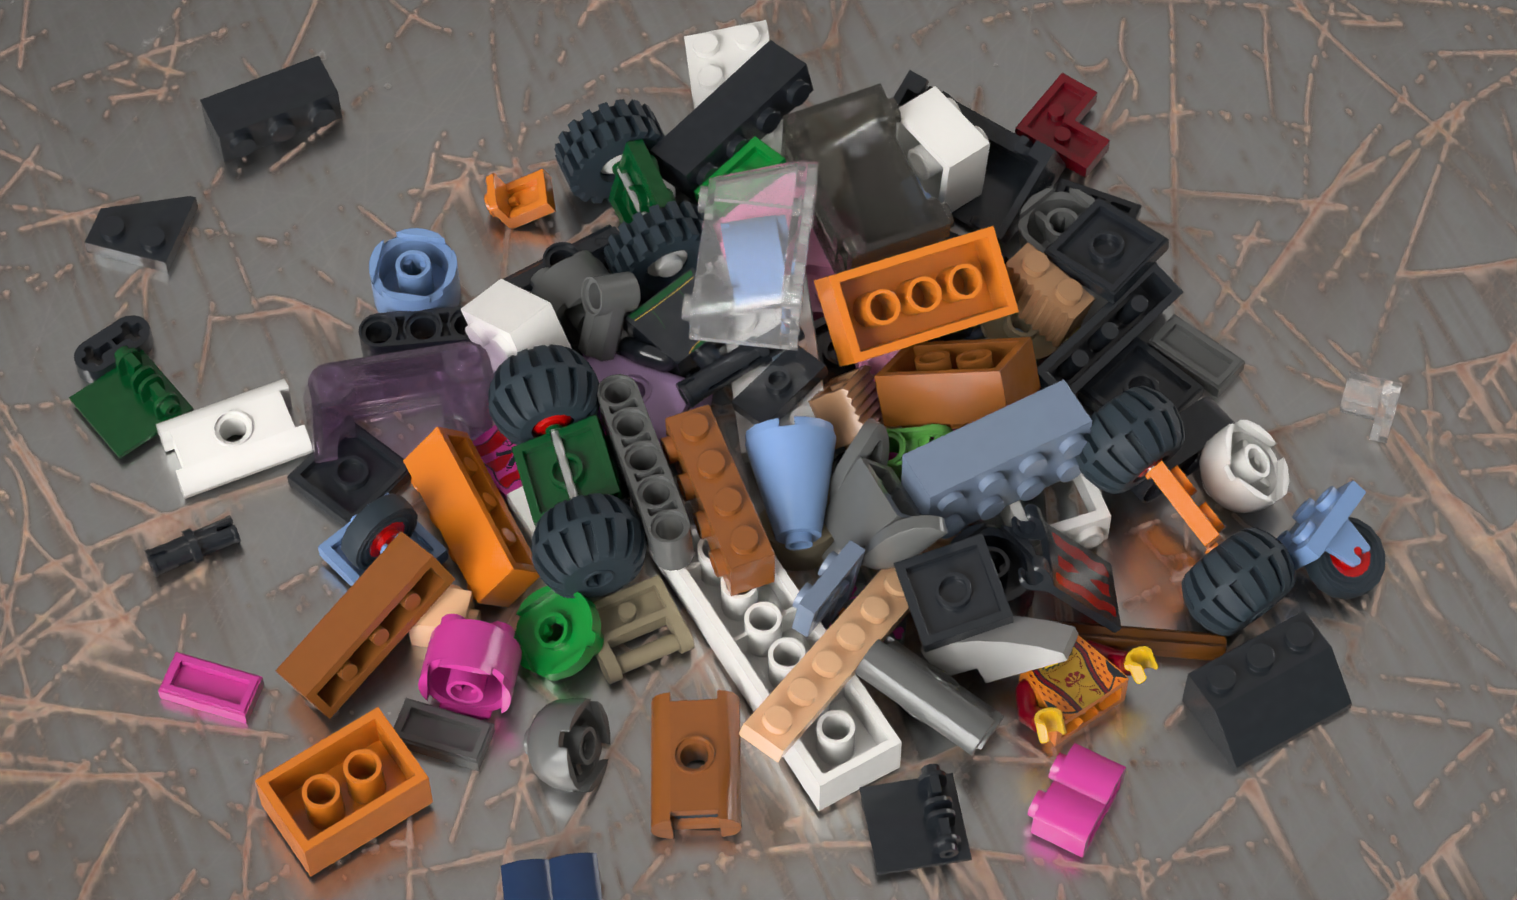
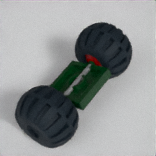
(583, 527)

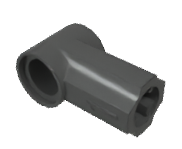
(606, 304)

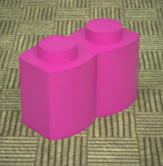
(1076, 799)

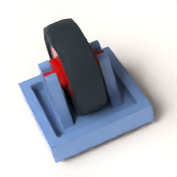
(371, 531)
(1338, 550)

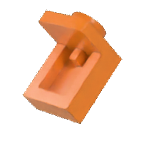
(520, 199)

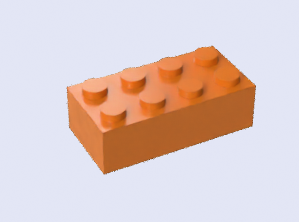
(916, 296)

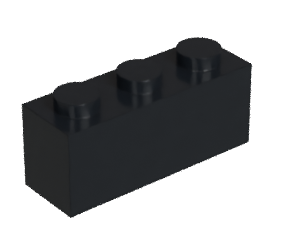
(271, 108)

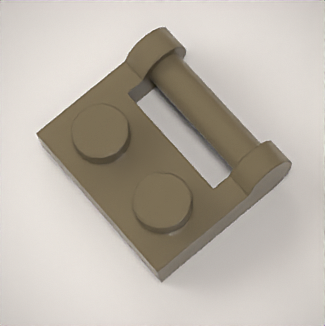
(633, 614)

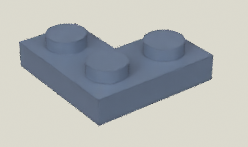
(830, 592)

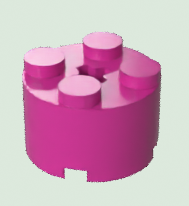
(471, 666)

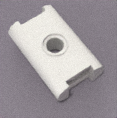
(257, 416)

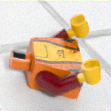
(1077, 691)

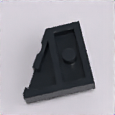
(142, 232)

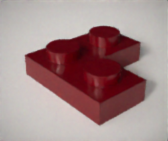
(1056, 124)

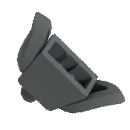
(874, 506)

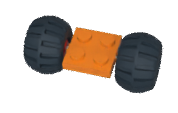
(1238, 575)

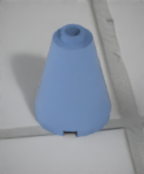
(793, 476)

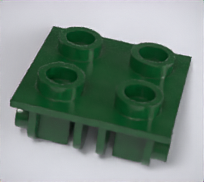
(130, 401)

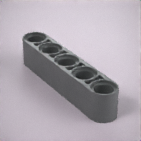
(645, 472)

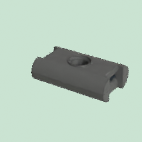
(929, 694)

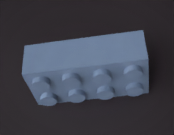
(998, 458)

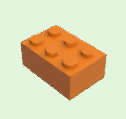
(344, 791)

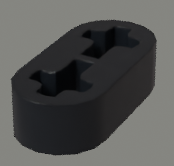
(107, 342)

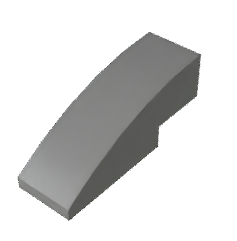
(1007, 649)

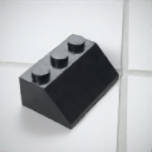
(1267, 691)

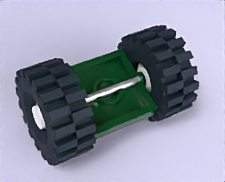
(612, 159)

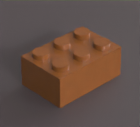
(955, 381)

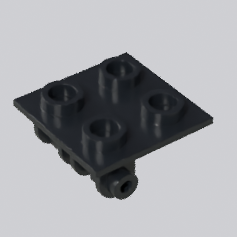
(915, 822)

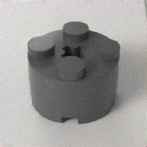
(562, 289)

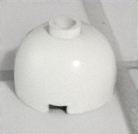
(1242, 468)

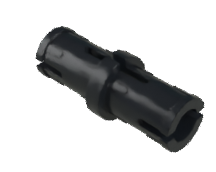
(192, 546)

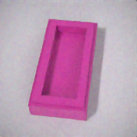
(211, 687)

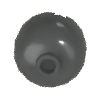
(1049, 215)
(567, 744)

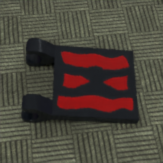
(1068, 571)

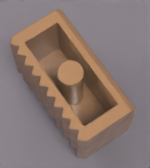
(1047, 295)
(848, 403)

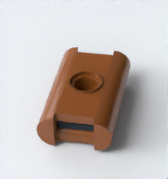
(703, 795)

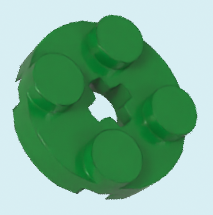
(579, 640)

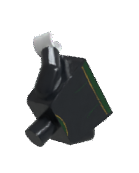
(660, 335)

